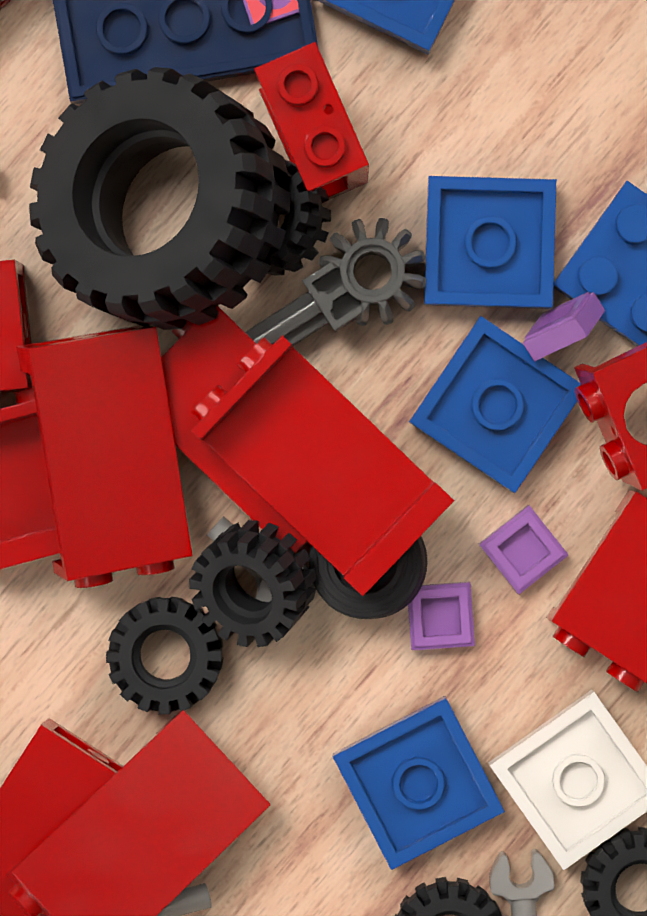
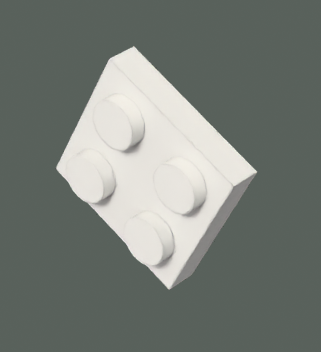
(575, 779)

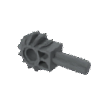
(335, 293)

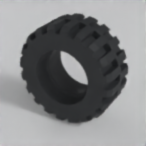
(89, 176)

